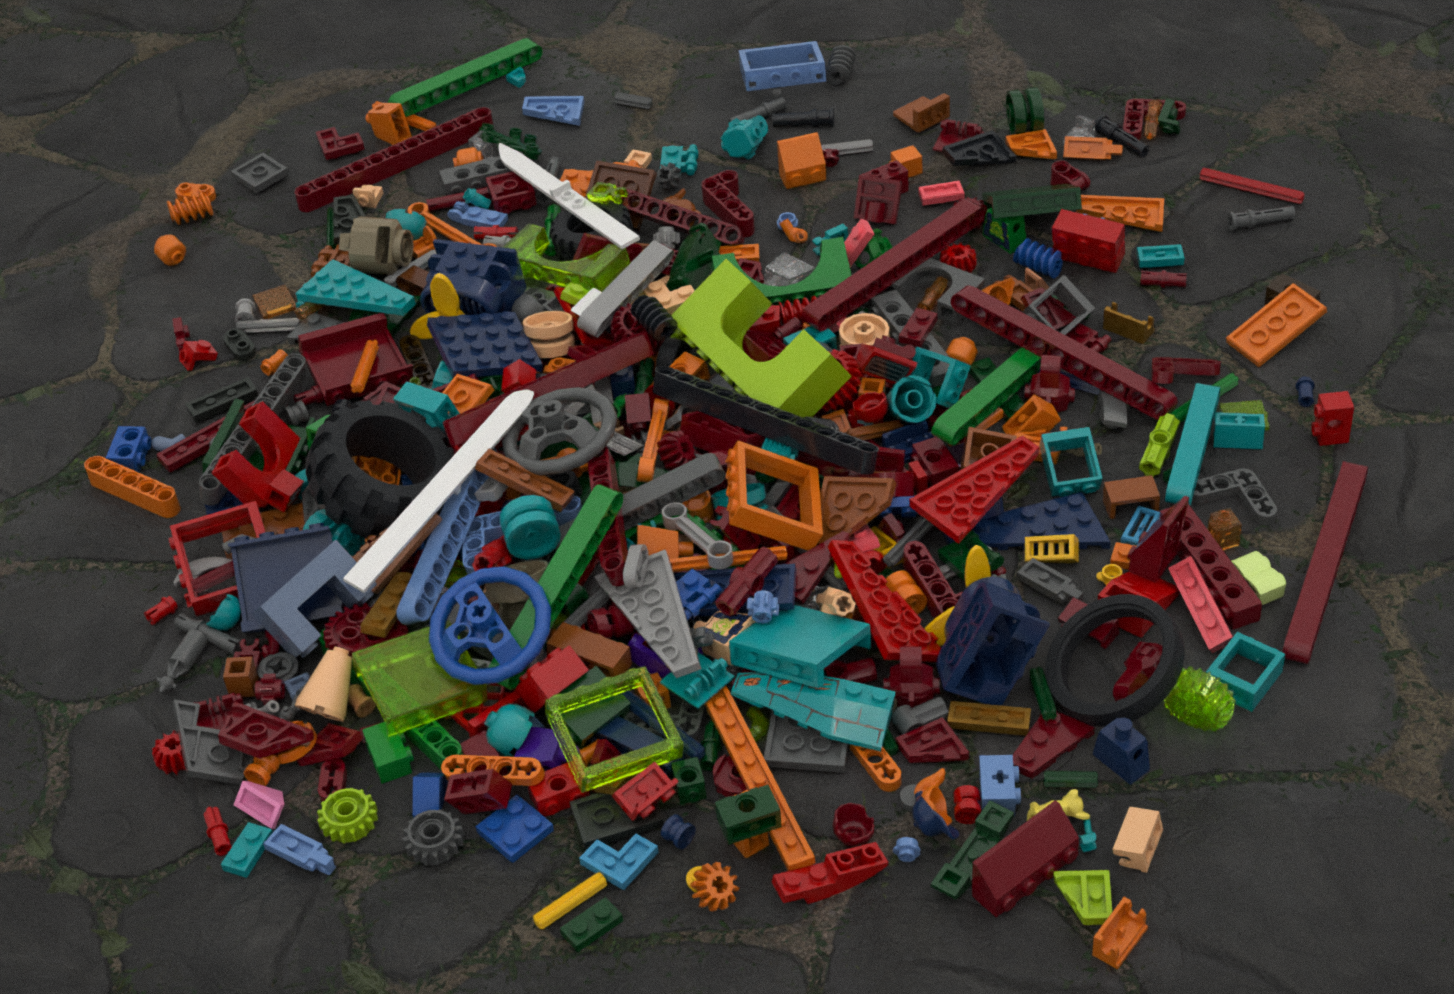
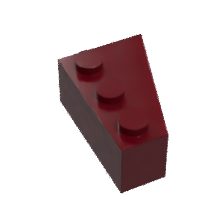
(715, 434)

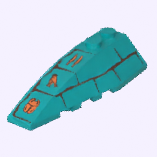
(838, 708)

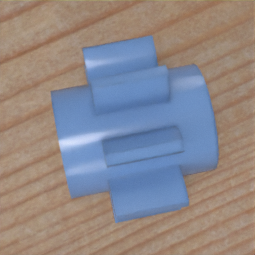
(763, 606)

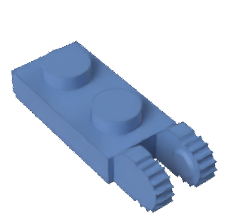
(476, 216)

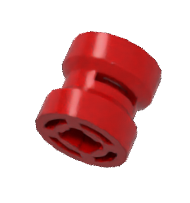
(967, 802)

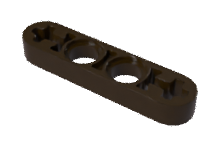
(418, 365)

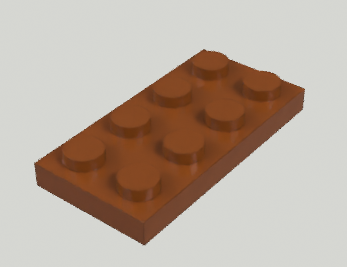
(273, 521)

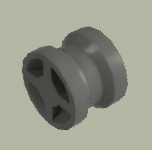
(296, 414)

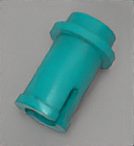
(476, 199)

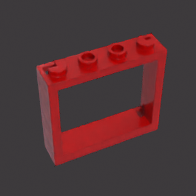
(203, 527)

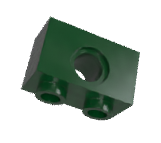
(748, 814)

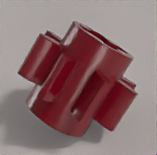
(269, 688)

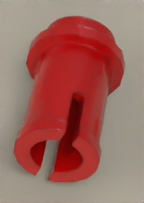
(161, 610)

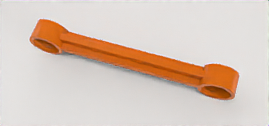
(440, 226)
(648, 459)

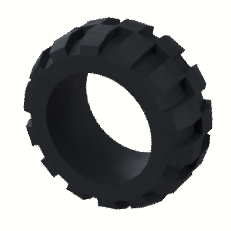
(376, 432)

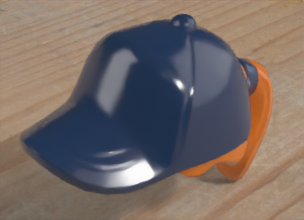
(931, 809)

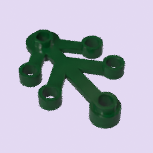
(529, 149)

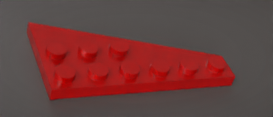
(968, 495)
(889, 615)

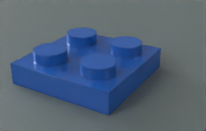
(515, 828)

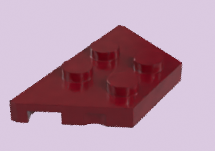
(260, 732)

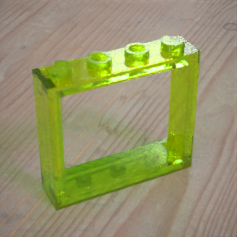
(625, 764)

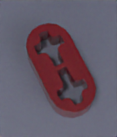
(326, 781)

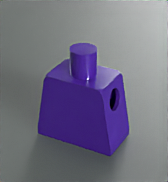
(543, 746)

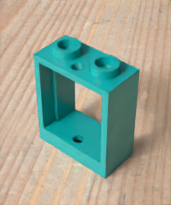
(955, 375)
(427, 403)
(1070, 440)
(1245, 693)

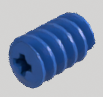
(1039, 258)

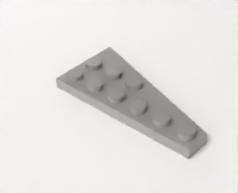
(658, 614)

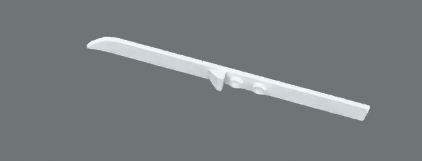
(567, 198)
(438, 491)

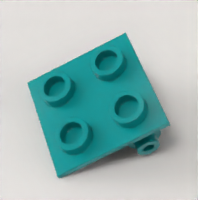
(702, 684)

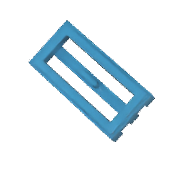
(1126, 537)

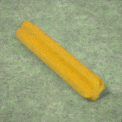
(569, 900)

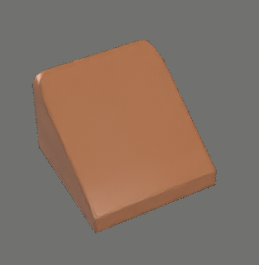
(1034, 281)

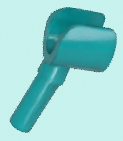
(1087, 841)

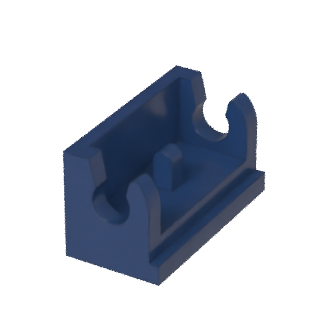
(906, 436)

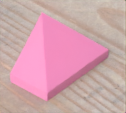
(260, 802)

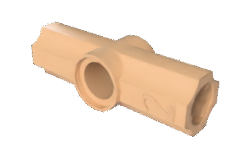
(835, 602)

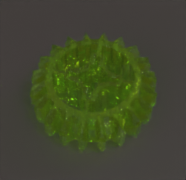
(1200, 700)

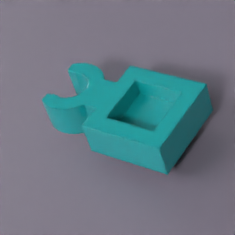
(836, 232)

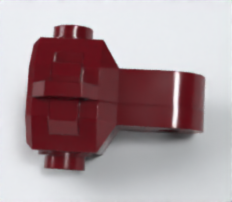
(1051, 384)
(1140, 667)
(912, 678)

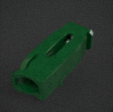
(694, 258)

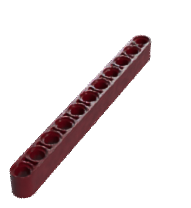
(391, 160)
(892, 265)
(1075, 357)
(576, 374)
(1324, 563)

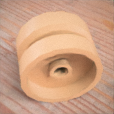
(862, 329)
(550, 333)

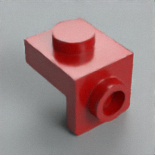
(196, 351)

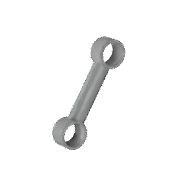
(697, 535)

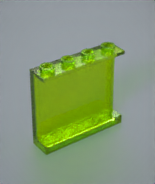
(411, 685)

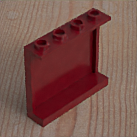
(336, 351)

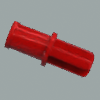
(217, 831)

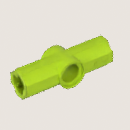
(1159, 445)

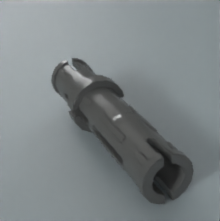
(764, 110)
(213, 635)

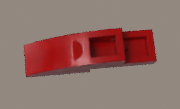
(836, 874)

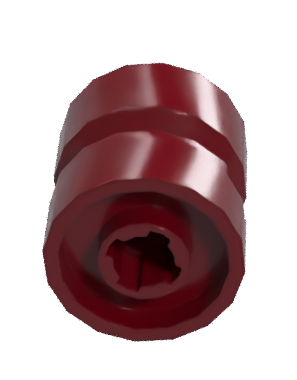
(609, 622)

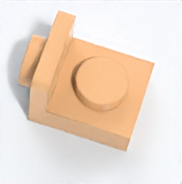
(368, 195)

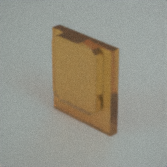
(274, 302)

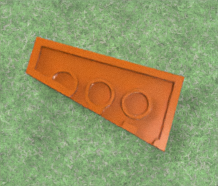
(1130, 211)

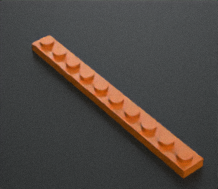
(755, 774)

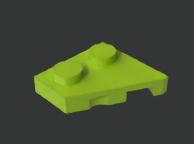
(1087, 894)

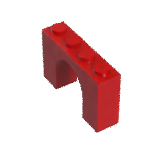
(277, 446)

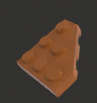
(852, 503)

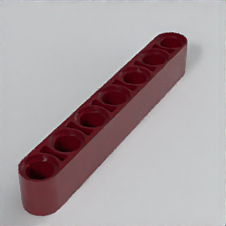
(685, 217)
(613, 547)

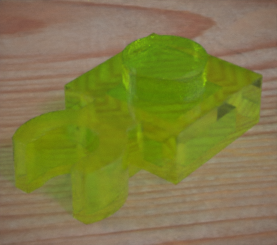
(605, 192)

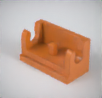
(1119, 934)

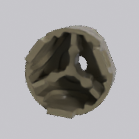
(377, 245)

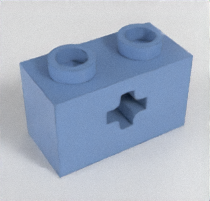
(998, 781)

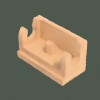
(1138, 838)

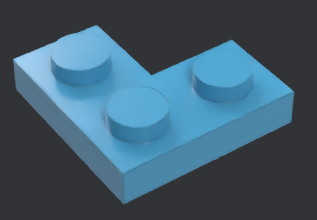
(622, 866)

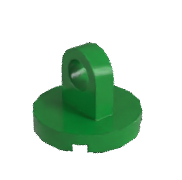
(876, 247)

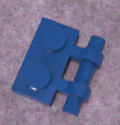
(696, 592)

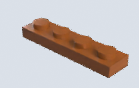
(515, 476)

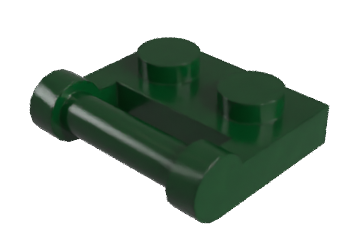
(955, 554)

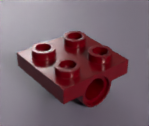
(877, 199)

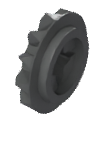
(276, 661)

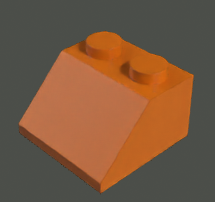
(801, 160)

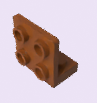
(924, 112)

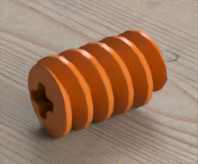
(190, 208)

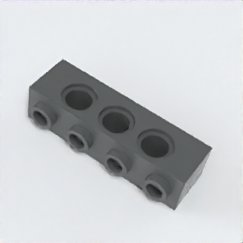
(471, 175)

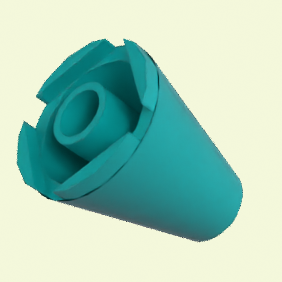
(911, 399)

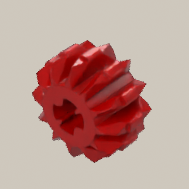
(959, 257)
(168, 753)

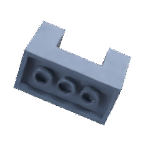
(280, 612)

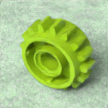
(347, 815)

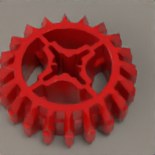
(849, 387)

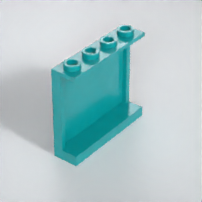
(797, 644)

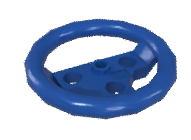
(484, 624)

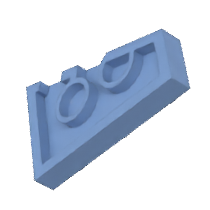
(555, 108)

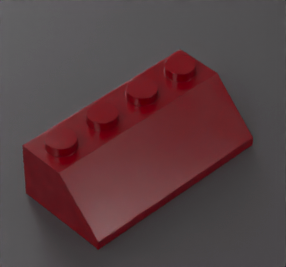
(1024, 860)

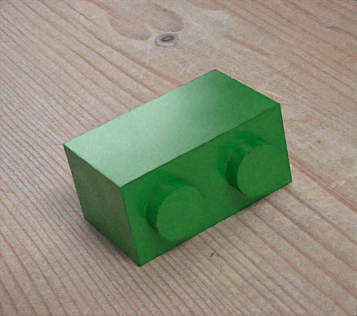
(388, 753)

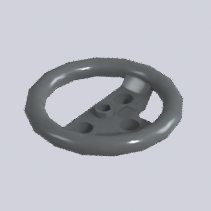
(554, 426)

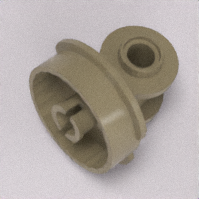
(512, 597)

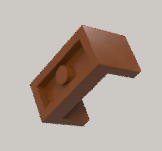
(1130, 491)

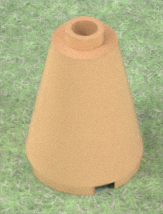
(328, 686)

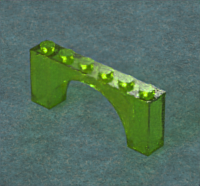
(590, 272)

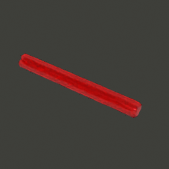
(1252, 185)

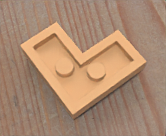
(669, 299)

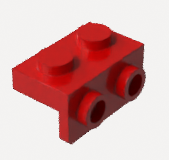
(644, 791)

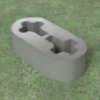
(635, 566)

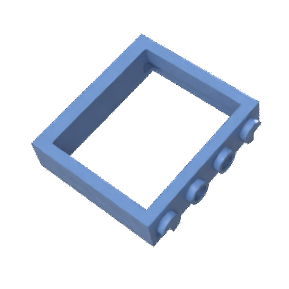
(782, 65)

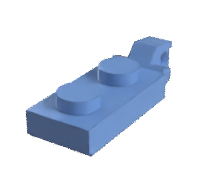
(299, 850)

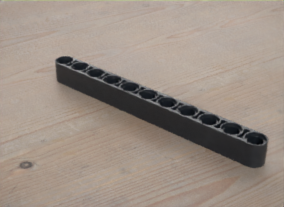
(766, 420)

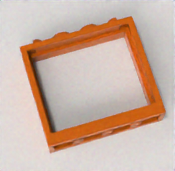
(745, 516)

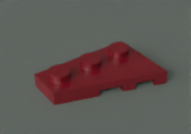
(1048, 741)

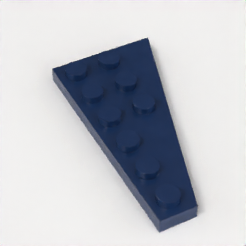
(1052, 517)

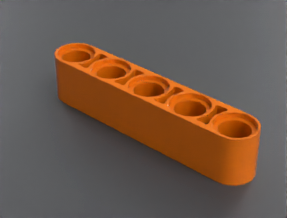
(132, 486)

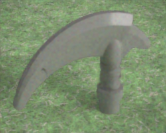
(202, 565)

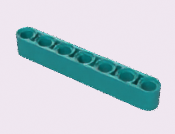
(1193, 443)

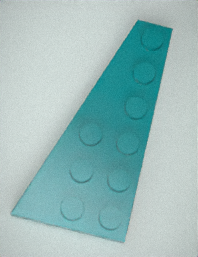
(349, 288)

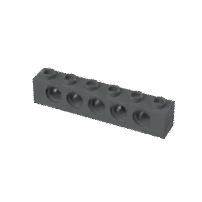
(897, 313)

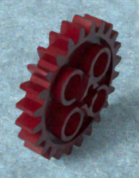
(345, 630)

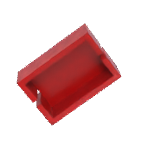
(1089, 240)

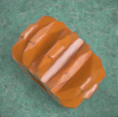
(713, 896)

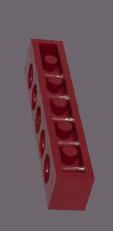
(1229, 589)

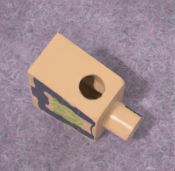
(724, 630)

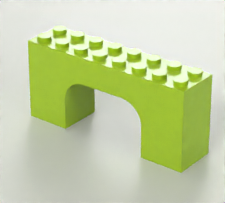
(716, 323)

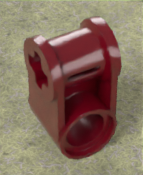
(1064, 173)

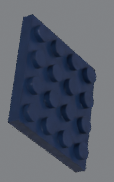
(482, 343)

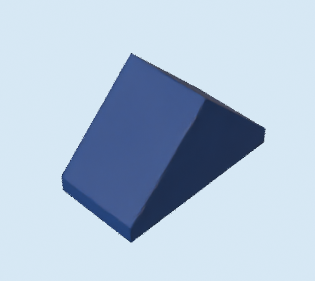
(428, 792)

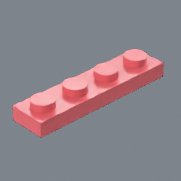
(1201, 604)

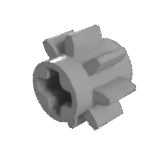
(667, 236)

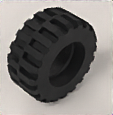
(568, 229)

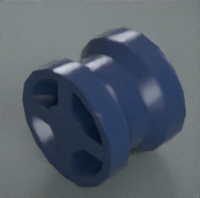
(678, 831)

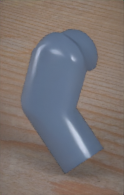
(161, 443)

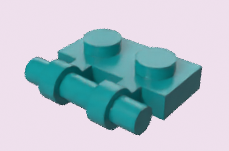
(676, 155)

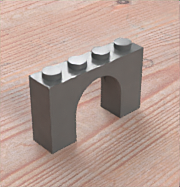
(927, 274)

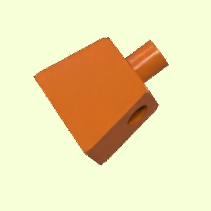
(389, 122)
(661, 539)

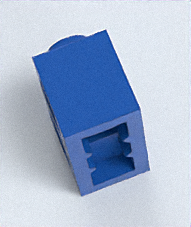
(130, 447)

